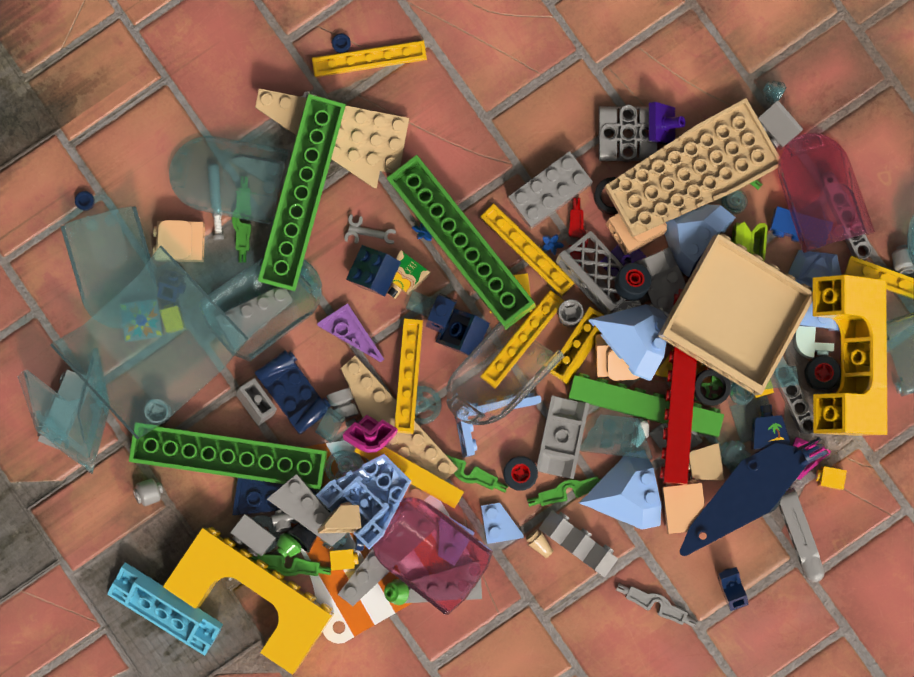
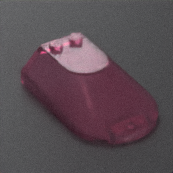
(822, 192)
(432, 554)

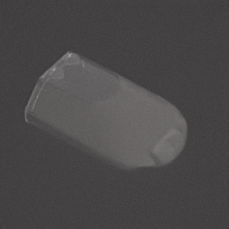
(478, 402)

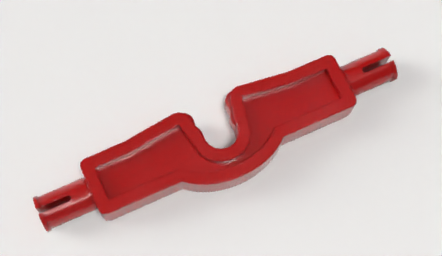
(576, 227)

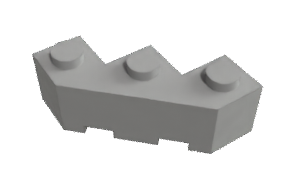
(578, 543)

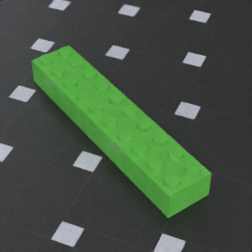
(301, 192)
(461, 242)
(229, 456)

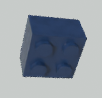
(373, 270)

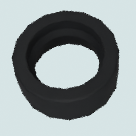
(597, 197)
(708, 401)

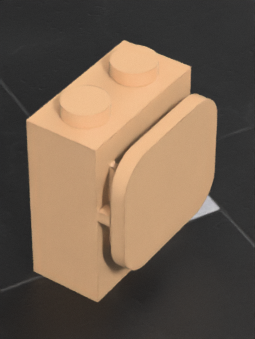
(181, 239)
(624, 239)
(609, 363)
(682, 505)

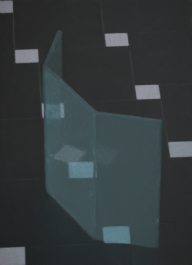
(152, 345)

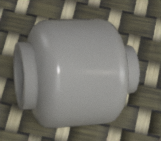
(902, 261)
(148, 492)

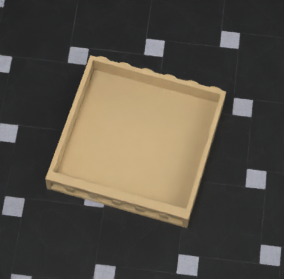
(737, 314)

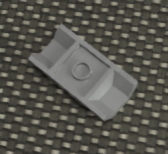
(665, 279)
(562, 437)

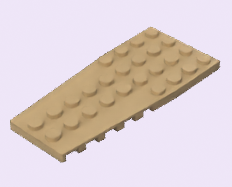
(694, 169)

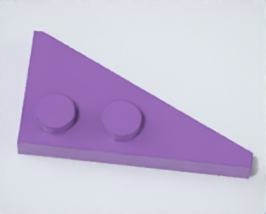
(348, 328)

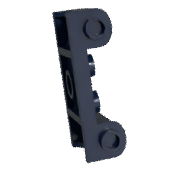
(292, 391)

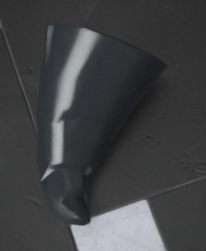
(303, 536)

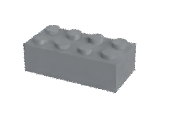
(550, 190)

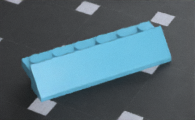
(164, 609)

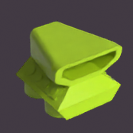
(753, 240)

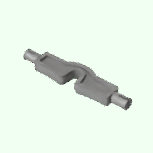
(647, 600)

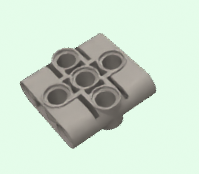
(608, 146)

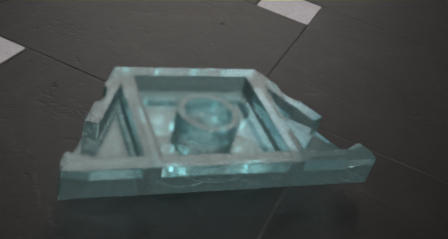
(617, 437)

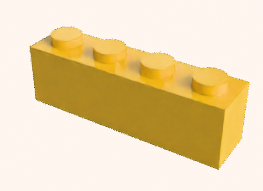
(577, 347)

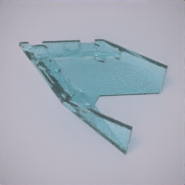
(70, 426)

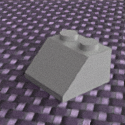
(779, 125)

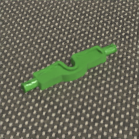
(243, 234)
(477, 476)
(559, 493)
(299, 565)

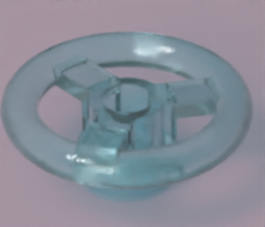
(436, 409)
(345, 460)

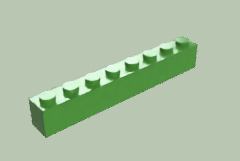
(639, 404)

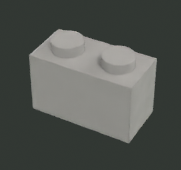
(256, 401)
(253, 535)

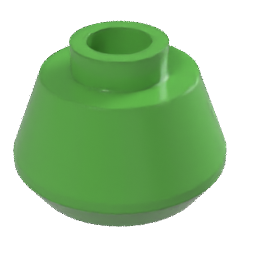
(288, 545)
(396, 592)

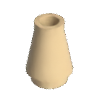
(539, 543)

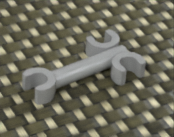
(355, 229)

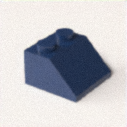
(463, 332)

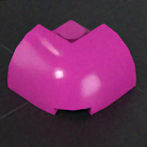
(370, 434)

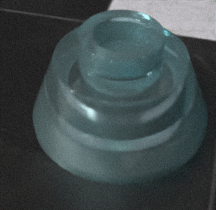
(774, 91)
(734, 206)
(740, 395)

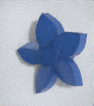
(422, 233)
(551, 243)

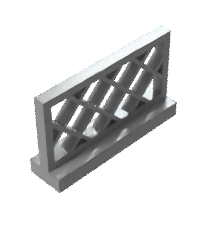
(584, 280)

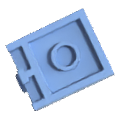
(469, 445)

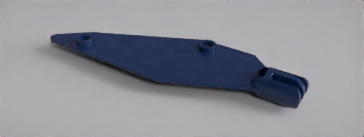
(750, 492)

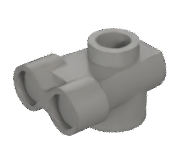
(282, 521)

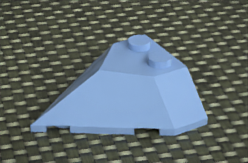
(692, 232)
(635, 337)
(628, 494)

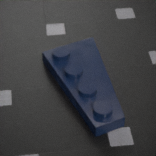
(252, 496)

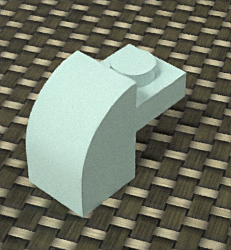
(805, 343)

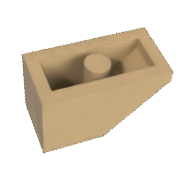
(342, 520)

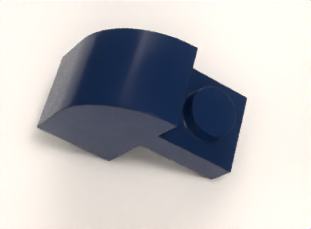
(732, 588)

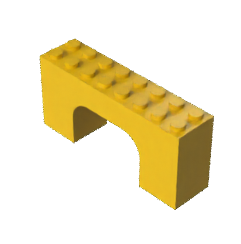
(860, 313)
(299, 614)

